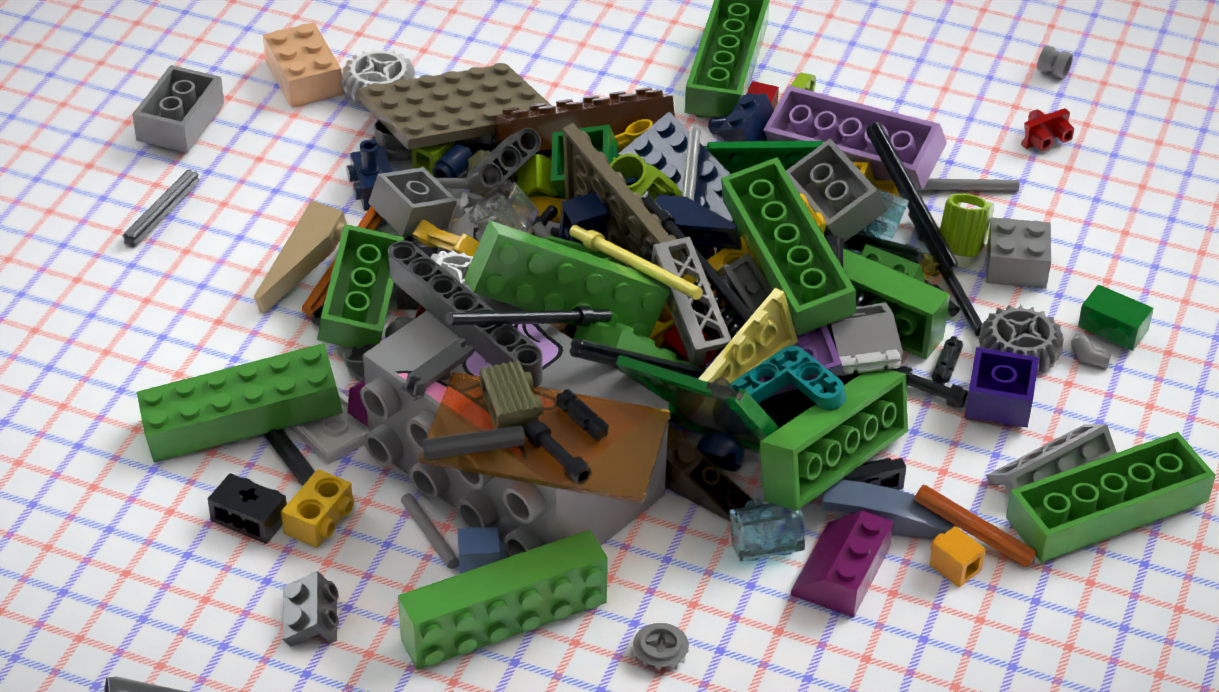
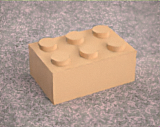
(302, 64)

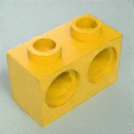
(317, 508)

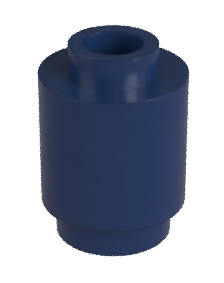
(453, 163)

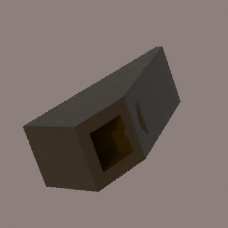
(701, 481)

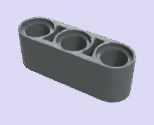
(514, 155)

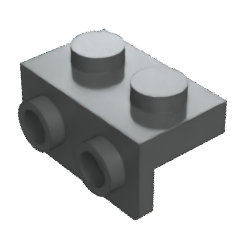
(746, 281)
(310, 609)

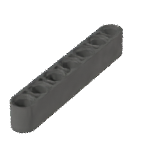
(443, 293)

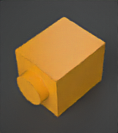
(956, 556)

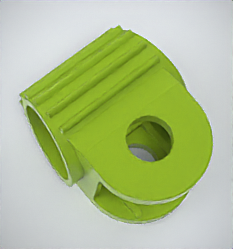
(649, 176)
(966, 228)

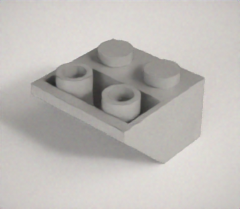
(866, 331)

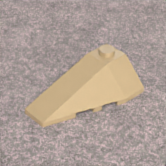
(307, 246)

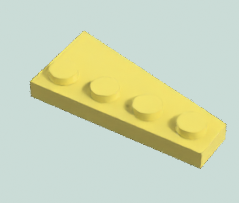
(757, 340)

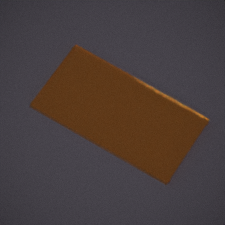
(618, 462)

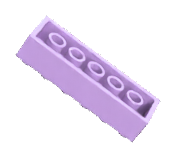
(818, 117)

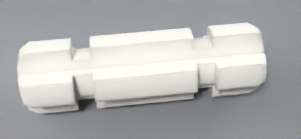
(871, 362)

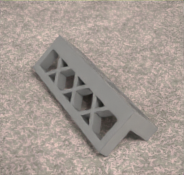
(680, 306)
(1066, 452)

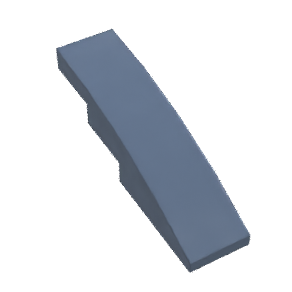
(892, 504)

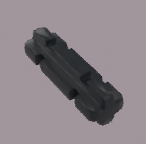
(947, 360)
(582, 414)

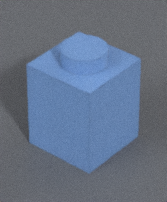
(479, 547)

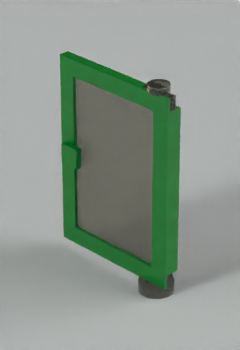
(704, 405)

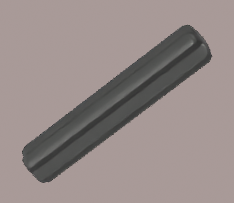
(473, 442)

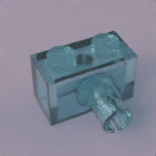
(890, 220)
(766, 531)

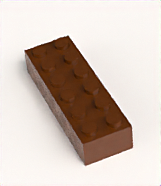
(617, 111)

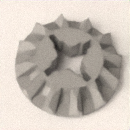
(647, 641)

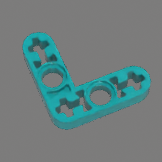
(792, 366)

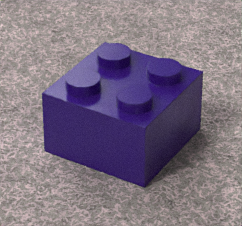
(1002, 387)

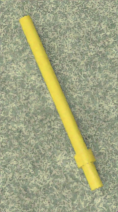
(597, 242)

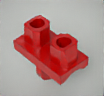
(1043, 128)

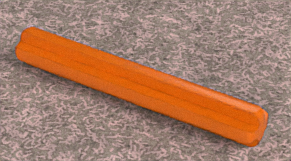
(975, 525)

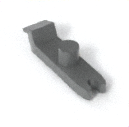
(436, 369)

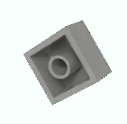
(409, 197)
(1018, 252)

